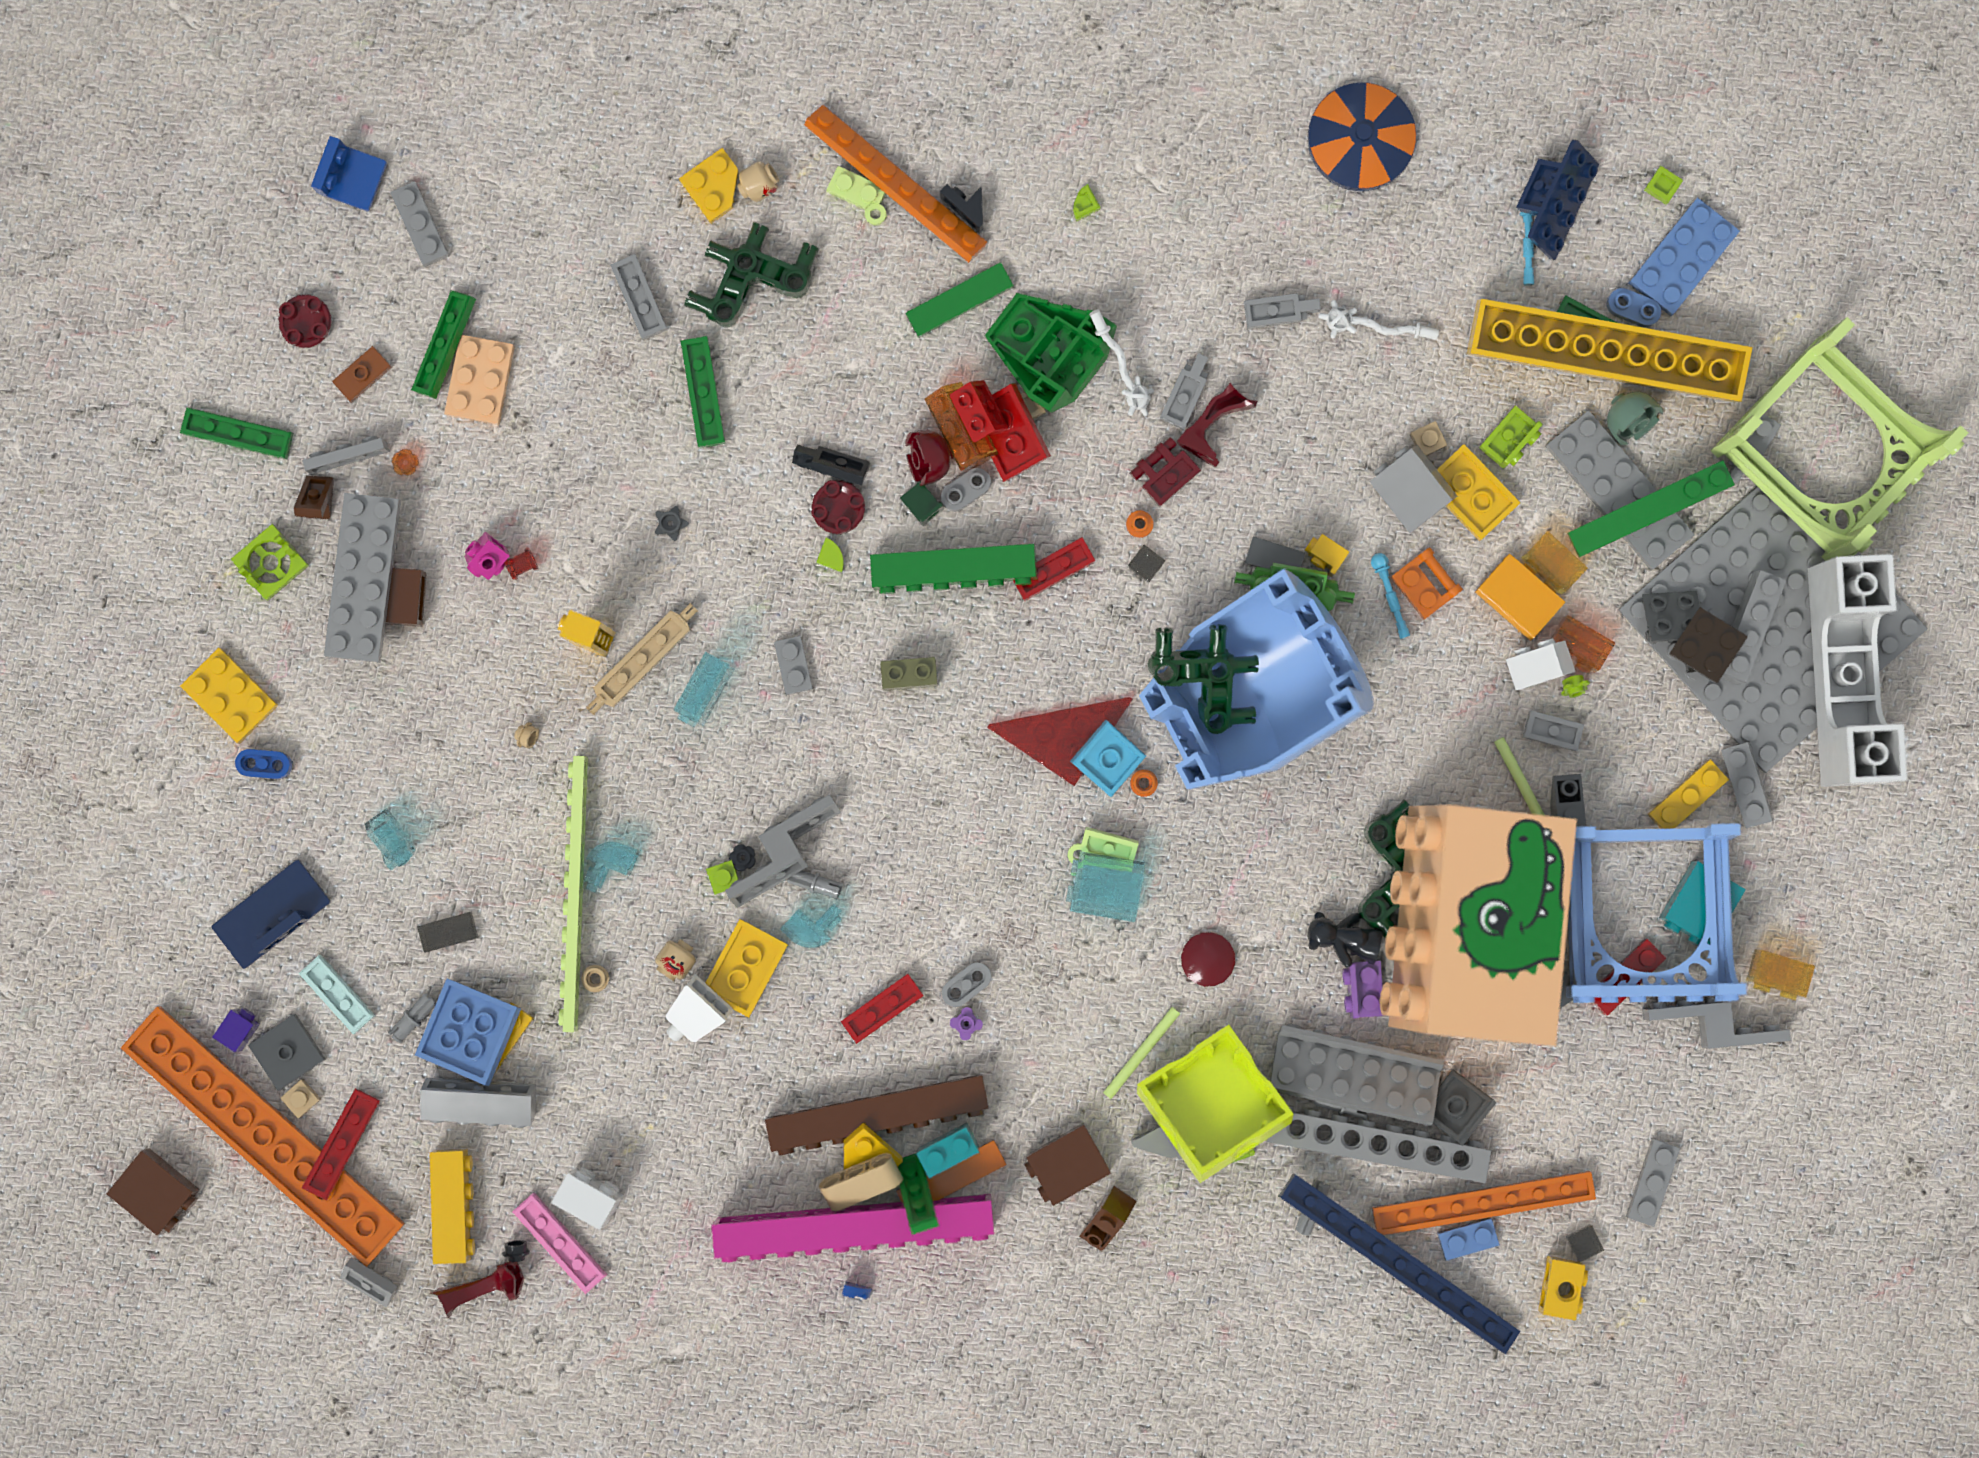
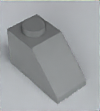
(1155, 1142)

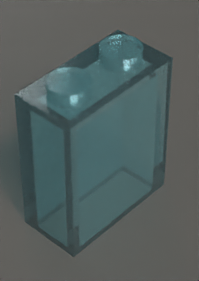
(703, 690)
(1106, 886)

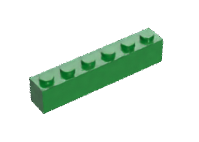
(953, 567)

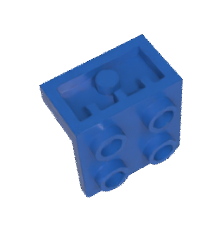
(348, 175)

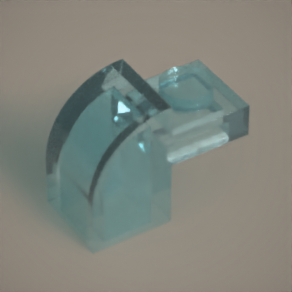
(390, 839)
(609, 856)
(806, 932)

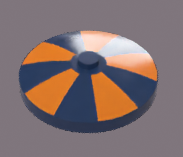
(1361, 136)

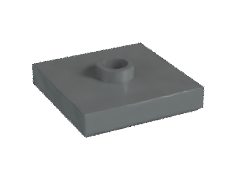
(286, 1052)
(1460, 1107)

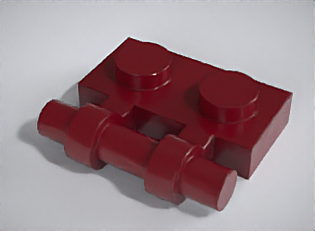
(1171, 477)

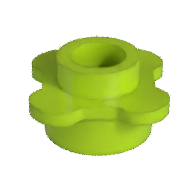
(1574, 686)

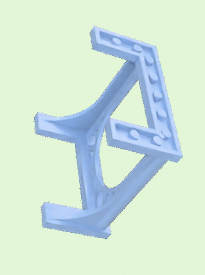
(1721, 974)

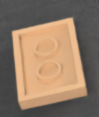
(479, 379)

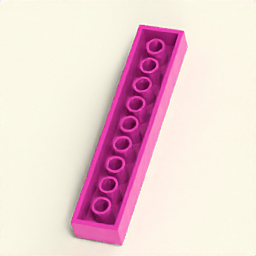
(851, 1227)

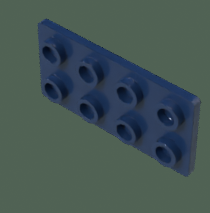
(1556, 195)
(271, 914)

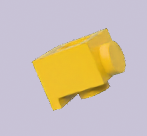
(1326, 553)

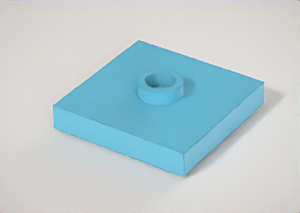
(1108, 758)

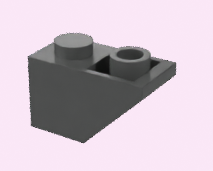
(1568, 798)

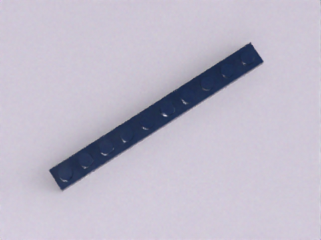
(1399, 1263)

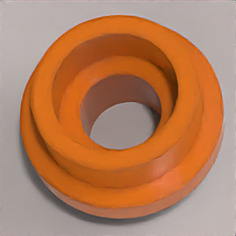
(1133, 530)
(1150, 776)

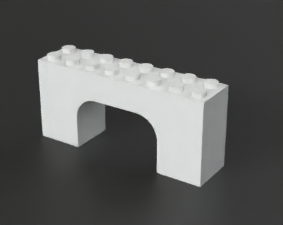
(1845, 611)

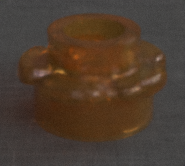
(399, 457)

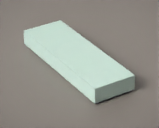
(337, 994)

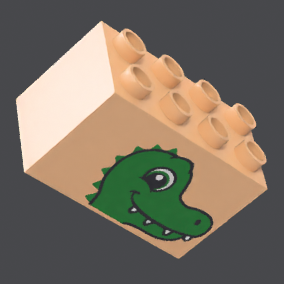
(1479, 923)

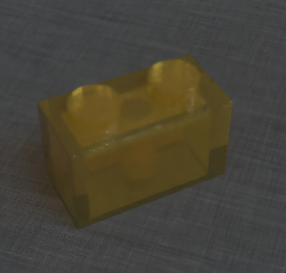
(1553, 563)
(1780, 973)

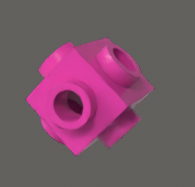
(486, 556)

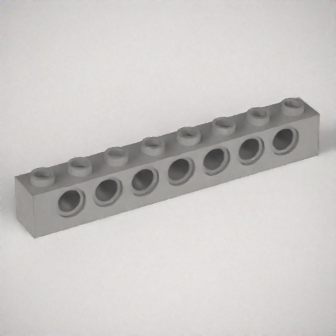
(1473, 1169)

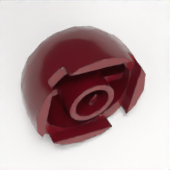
(929, 456)

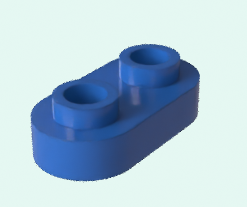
(264, 765)

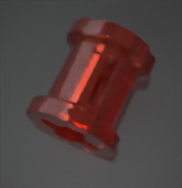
(521, 564)

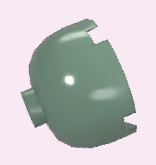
(1632, 416)

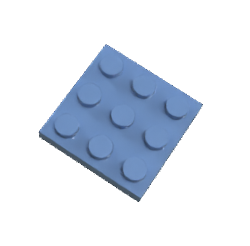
(467, 1032)

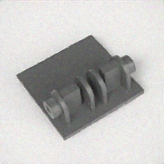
(1668, 614)

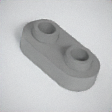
(966, 490)
(966, 984)

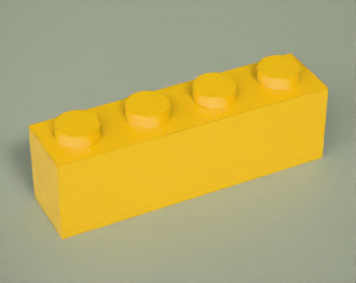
(586, 633)
(451, 1206)

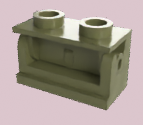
(909, 674)

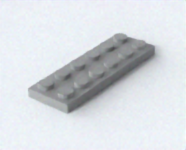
(1613, 482)
(362, 577)

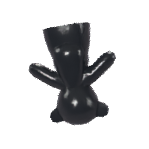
(1345, 938)

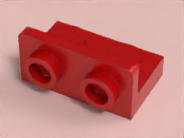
(978, 410)

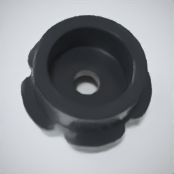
(748, 852)
(516, 1250)

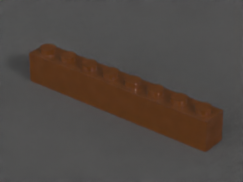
(878, 1112)

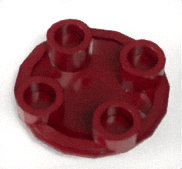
(304, 321)
(838, 507)
(1208, 959)

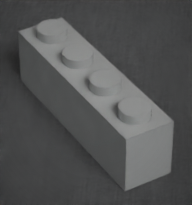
(1753, 620)
(476, 1103)

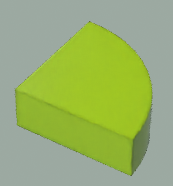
(1085, 203)
(831, 556)

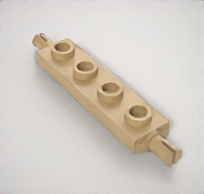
(641, 658)

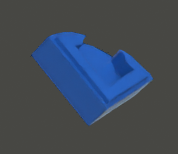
(852, 1290)

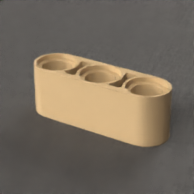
(860, 1182)

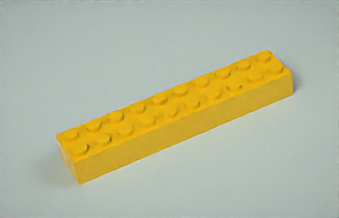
(1609, 350)

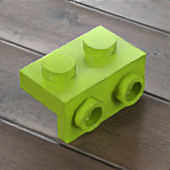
(1510, 437)

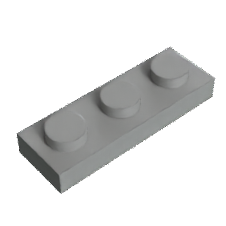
(419, 224)
(638, 297)
(345, 454)
(1747, 785)
(1652, 1182)

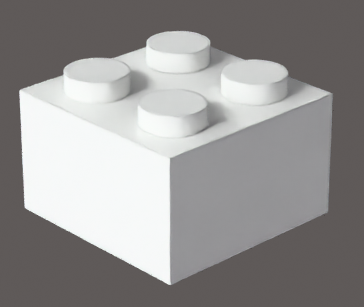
(587, 1197)

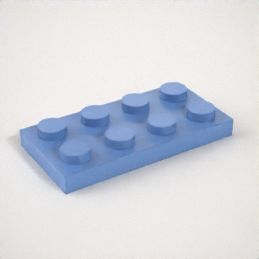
(1684, 256)

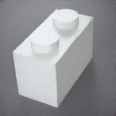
(1540, 665)

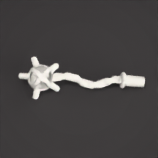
(1341, 319)
(1137, 394)

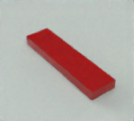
(341, 1144)

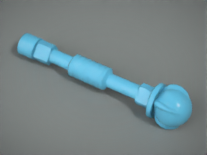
(1528, 250)
(1380, 564)

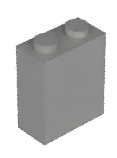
(1412, 487)

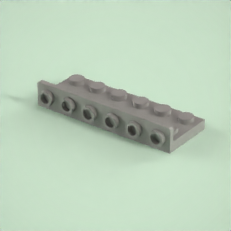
(1356, 1074)

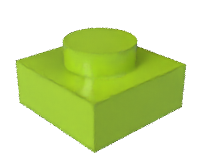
(1663, 185)
(722, 876)

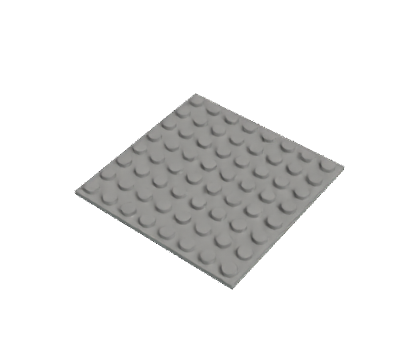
(1779, 699)

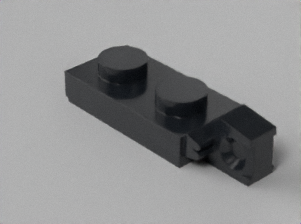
(832, 463)

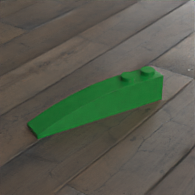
(1651, 508)

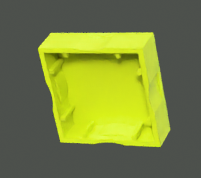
(1214, 1104)

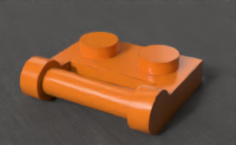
(1419, 589)

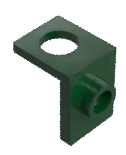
(922, 503)

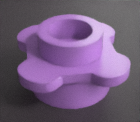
(958, 1023)

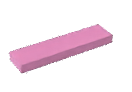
(559, 1243)

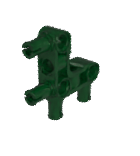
(738, 280)
(1196, 666)
(1394, 857)

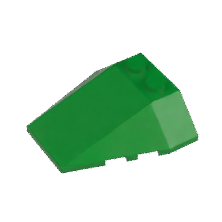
(1049, 348)

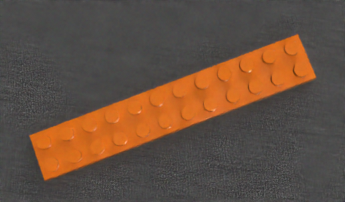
(259, 1133)

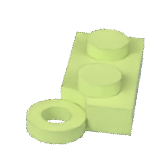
(858, 192)
(1105, 844)

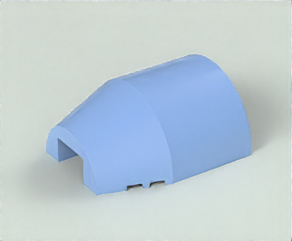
(1301, 695)

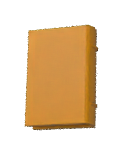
(1519, 597)

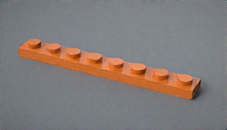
(895, 183)
(1484, 1203)

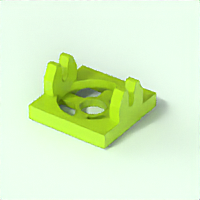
(242, 561)

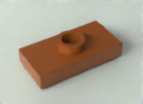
(362, 374)

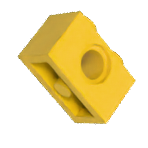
(1557, 1272)

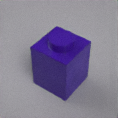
(236, 1029)

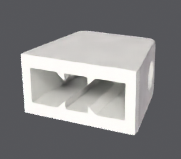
(696, 1011)

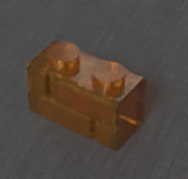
(1584, 644)

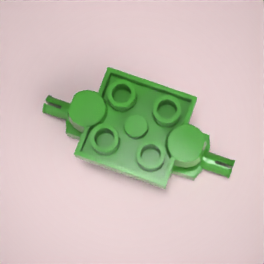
(1324, 589)

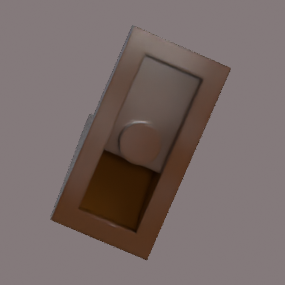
(315, 498)

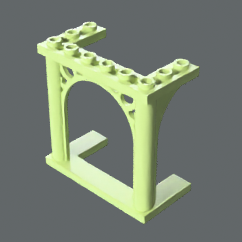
(1921, 443)

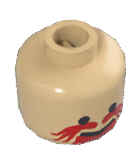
(758, 181)
(675, 960)

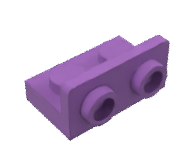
(1364, 989)

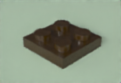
(1708, 645)

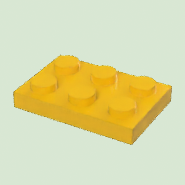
(1481, 496)
(229, 695)
(745, 967)

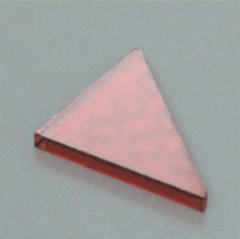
(1060, 734)

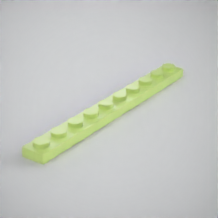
(574, 904)

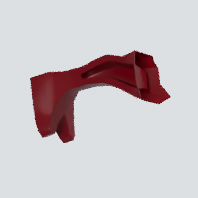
(1194, 437)
(506, 1278)

